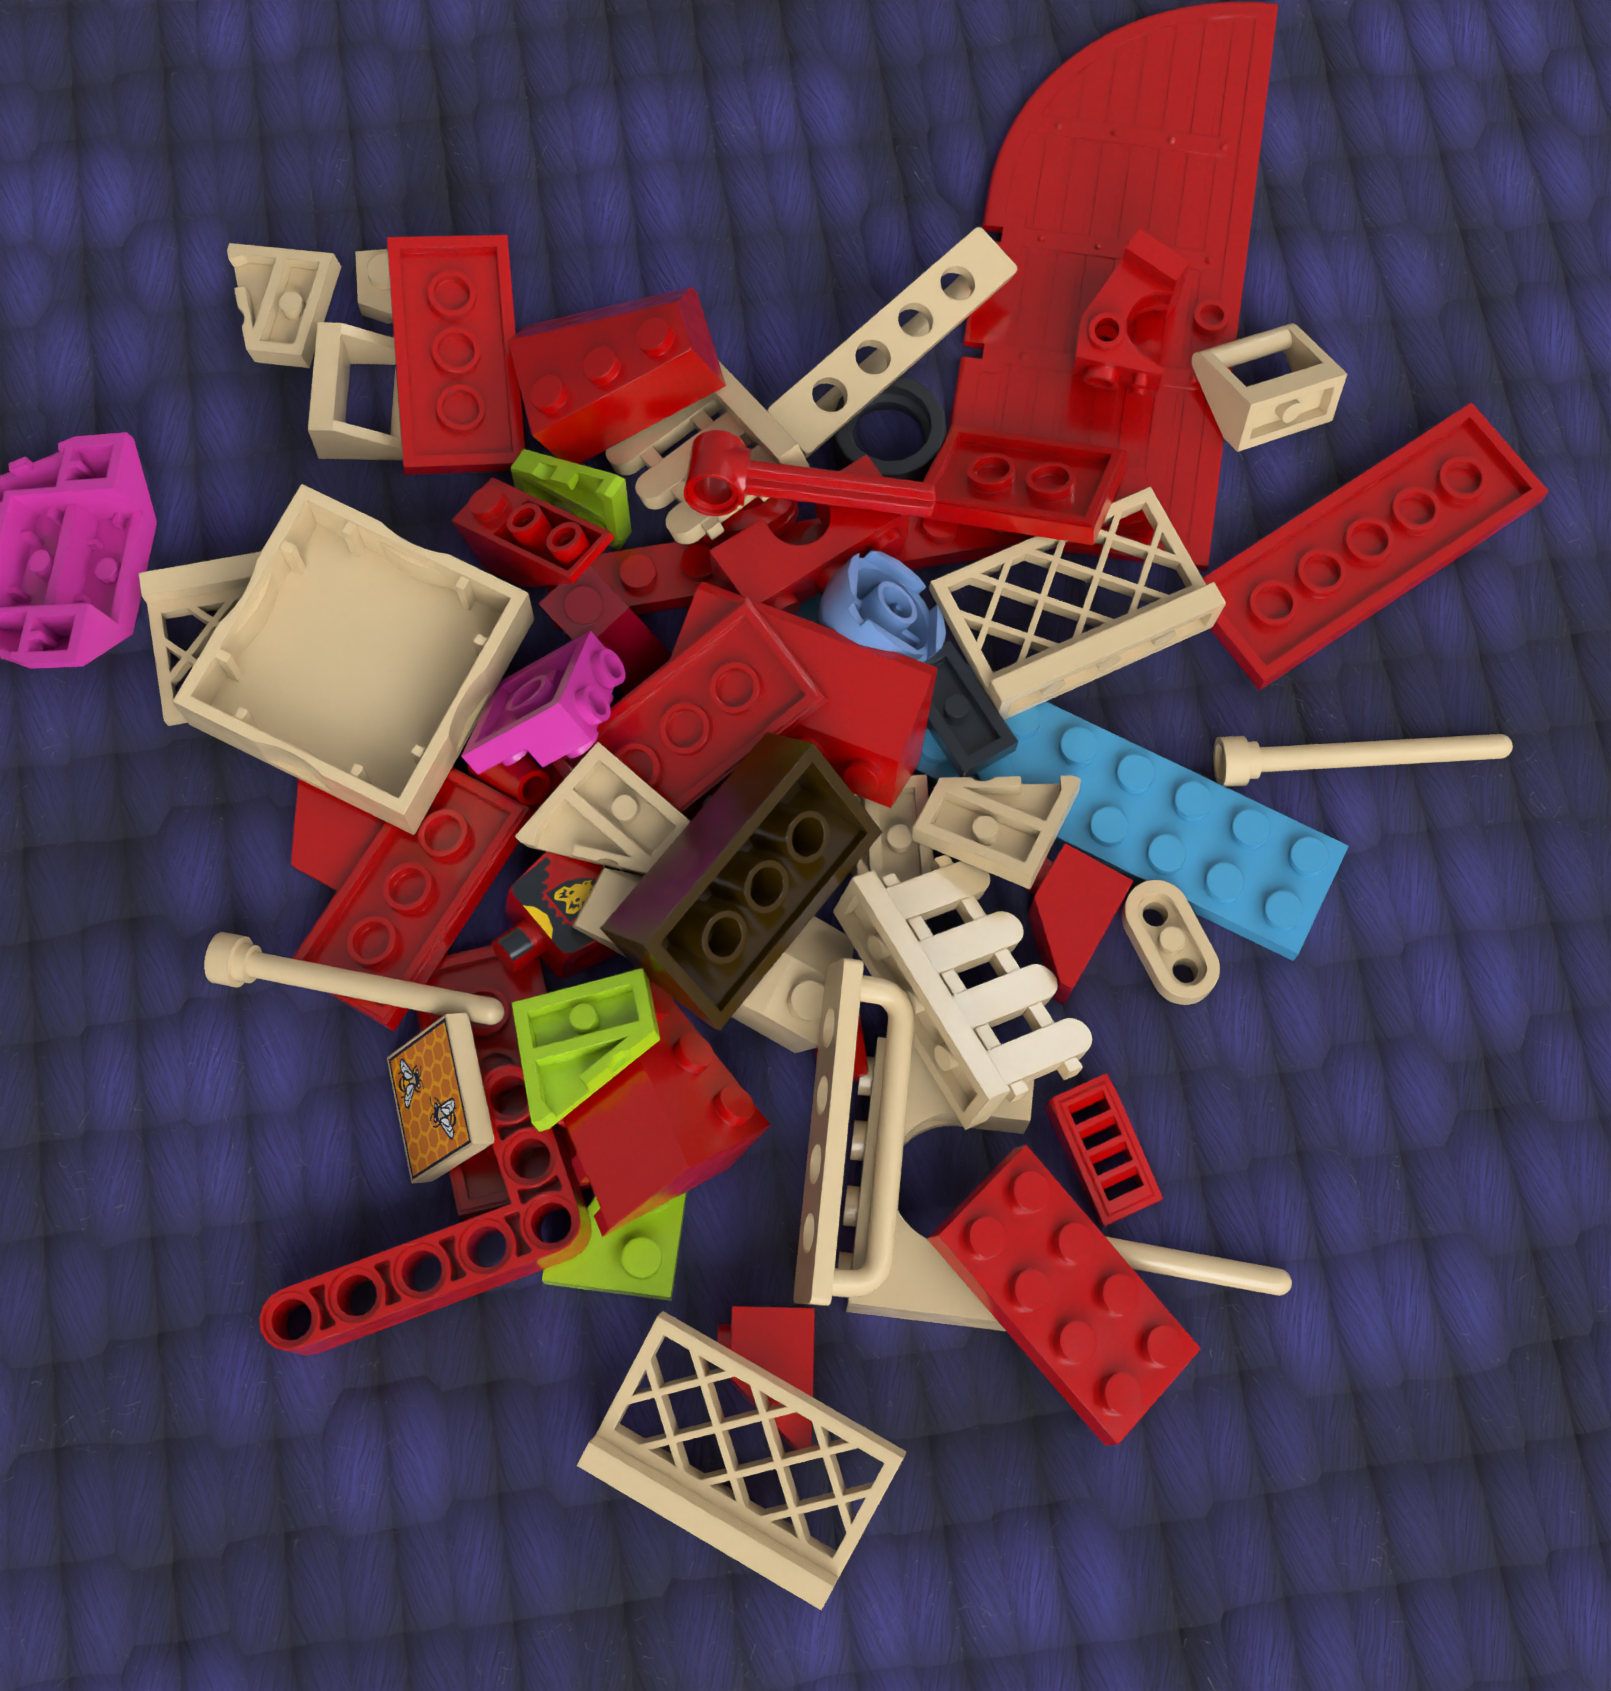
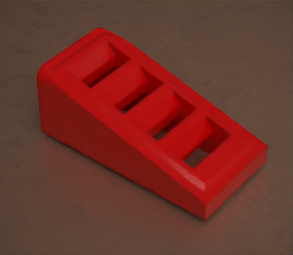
(1113, 1115)

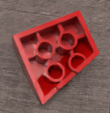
(613, 371)
(661, 1123)

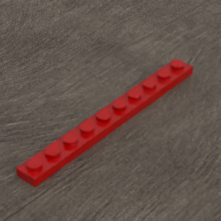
(670, 573)

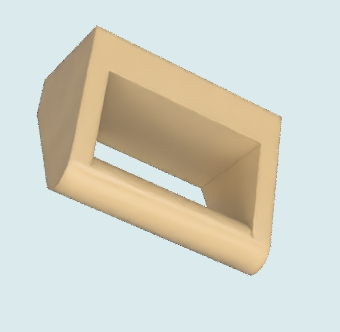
(335, 350)
(1275, 406)

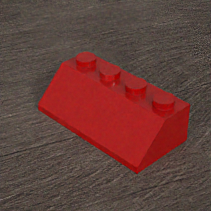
(876, 697)

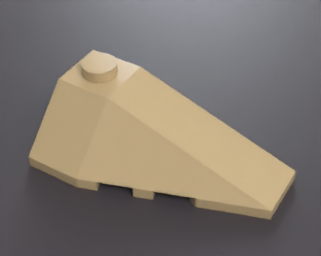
(788, 998)

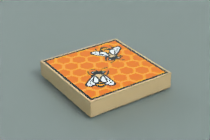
(440, 1098)

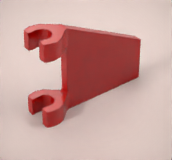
(329, 835)

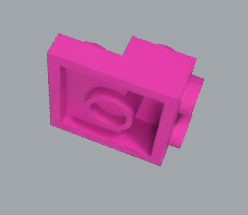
(548, 707)

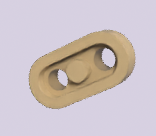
(1171, 944)

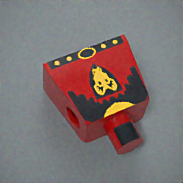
(543, 911)

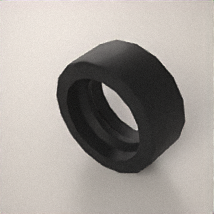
(909, 398)

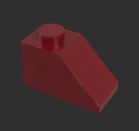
(596, 607)

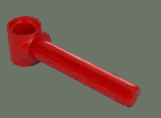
(723, 475)

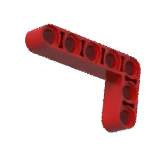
(455, 1246)

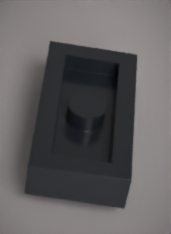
(964, 717)

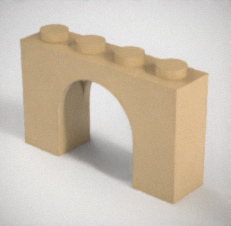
(920, 1279)

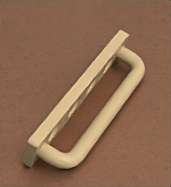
(981, 271)
(815, 1268)

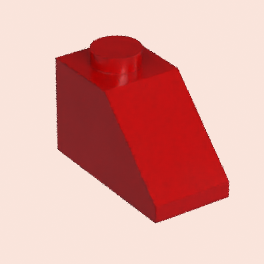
(1072, 913)
(784, 1346)

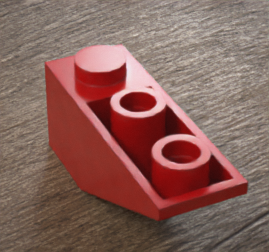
(528, 537)

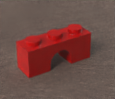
(787, 574)

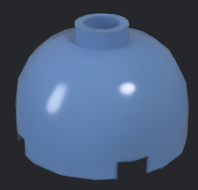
(881, 608)

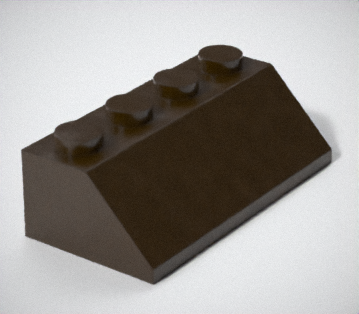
(743, 878)

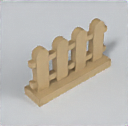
(666, 476)
(952, 1021)

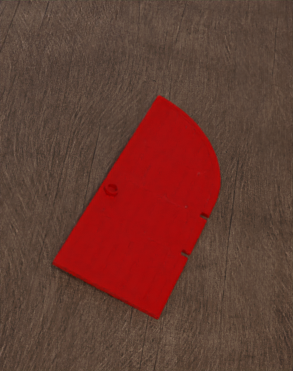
(1122, 137)

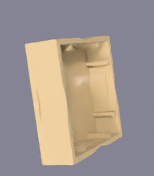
(356, 659)

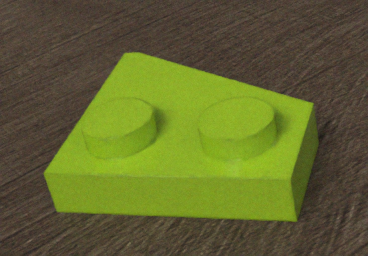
(576, 489)
(581, 1040)
(630, 1260)

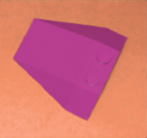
(73, 551)

